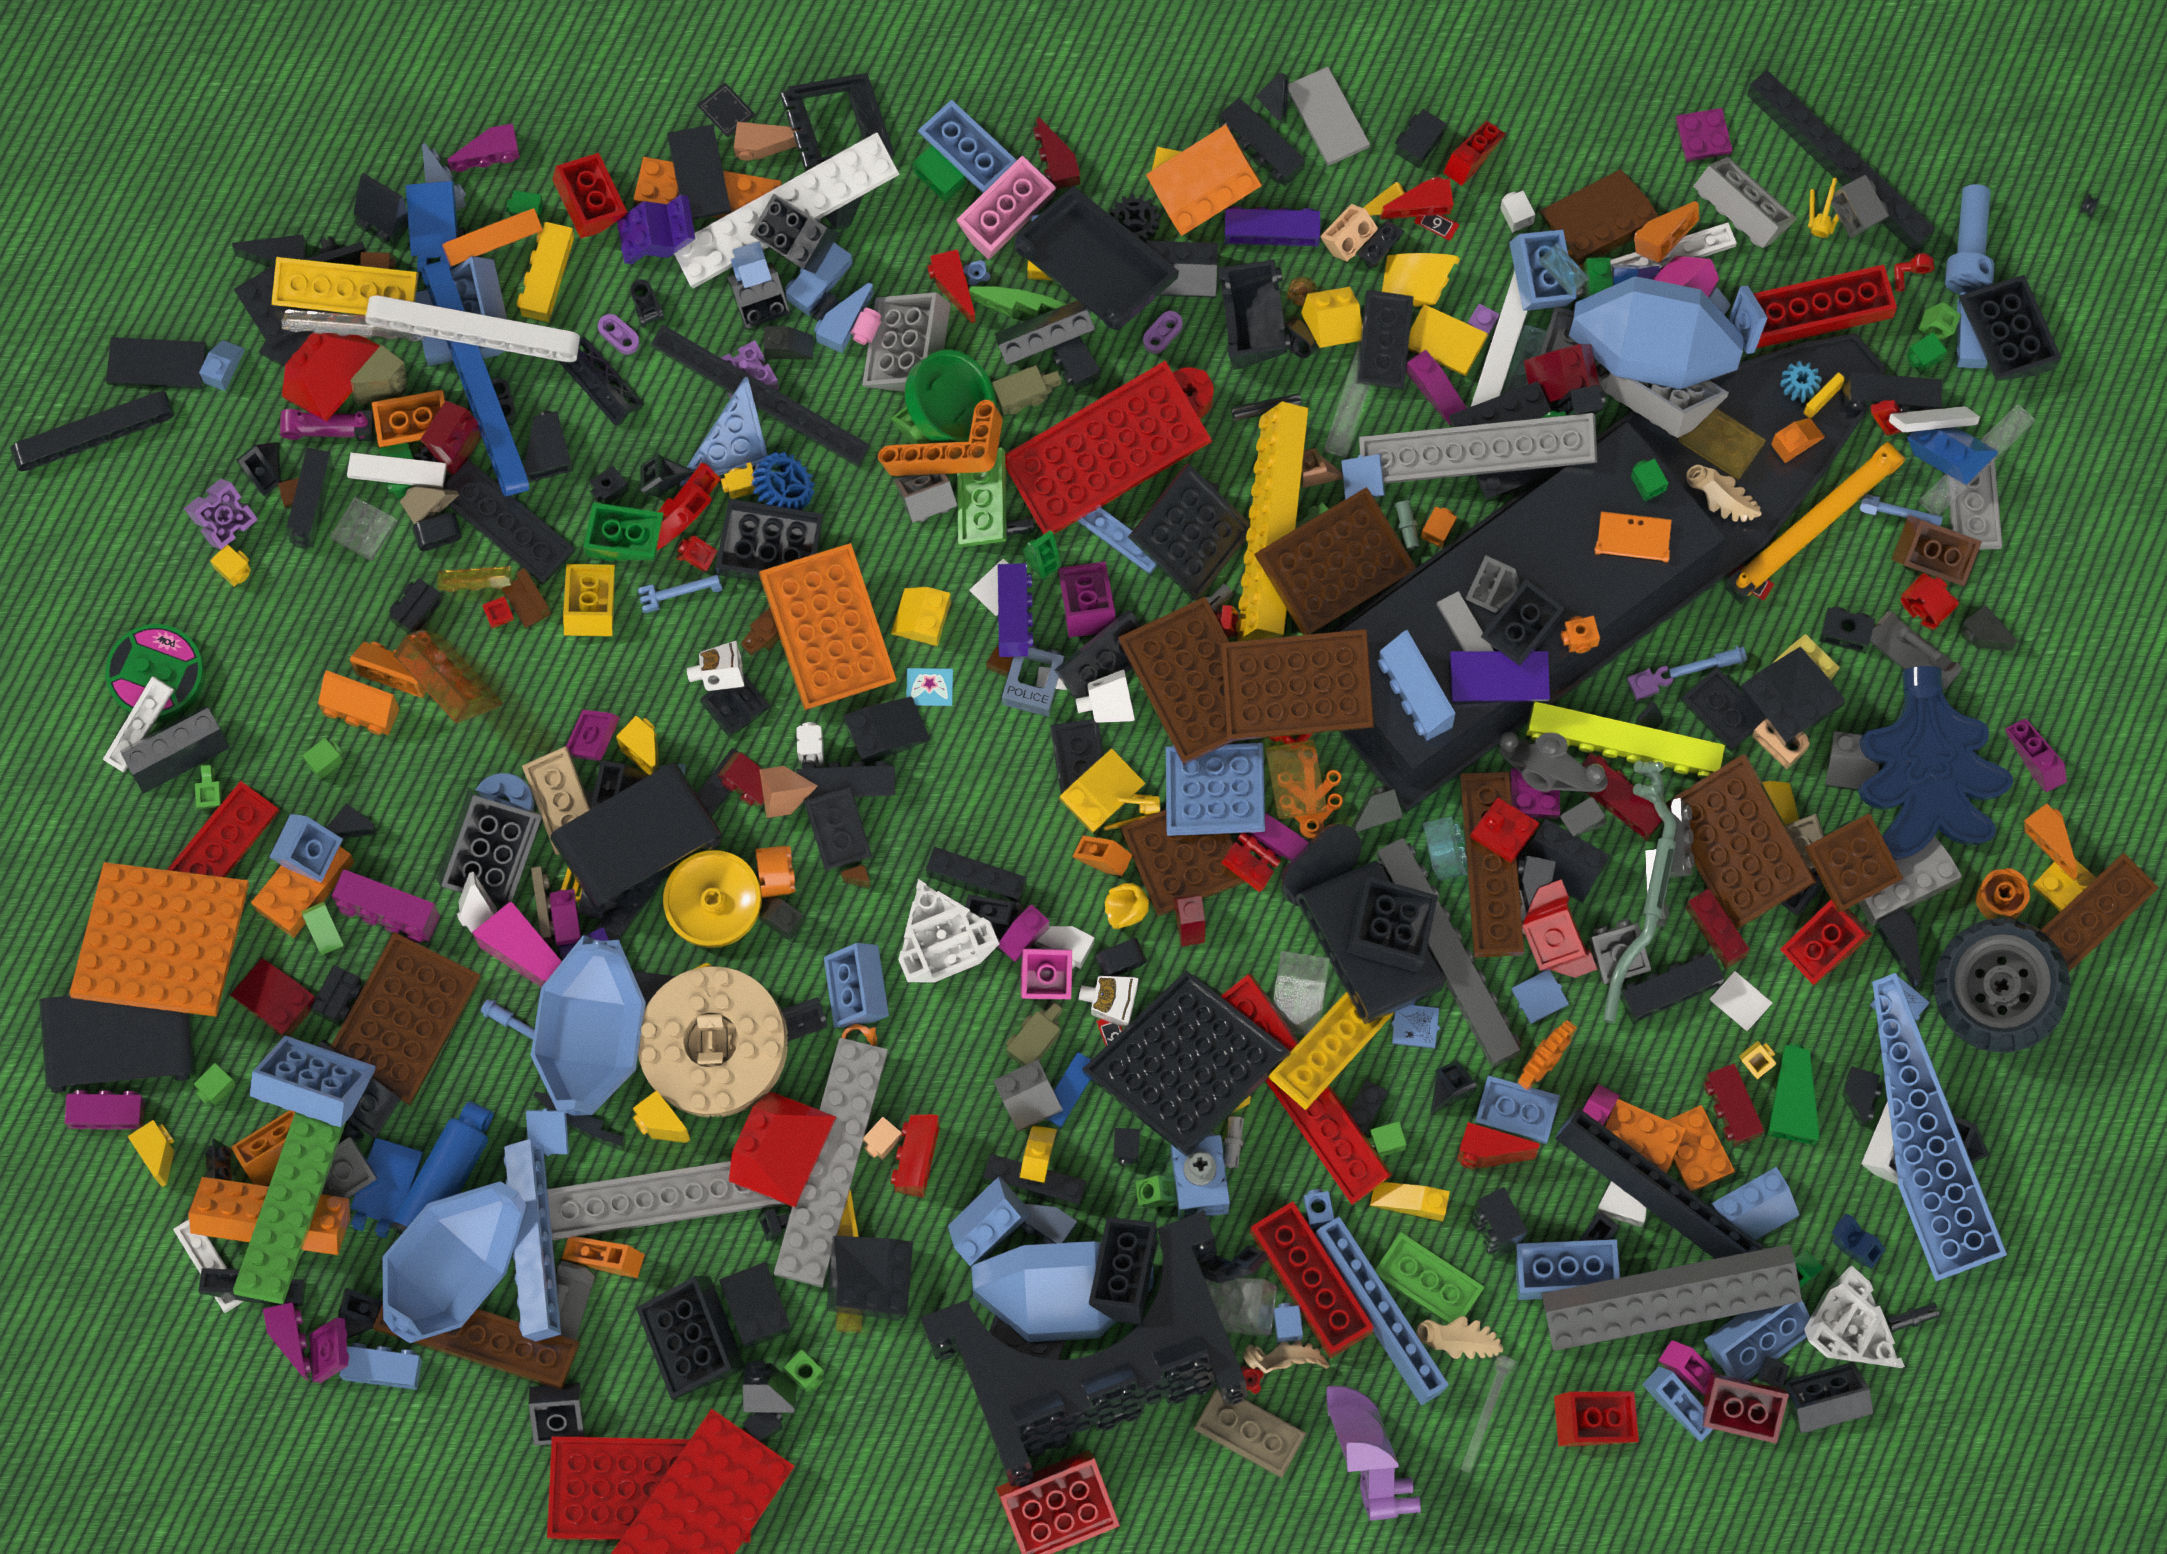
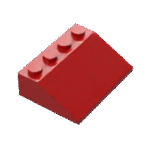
(1059, 1506)

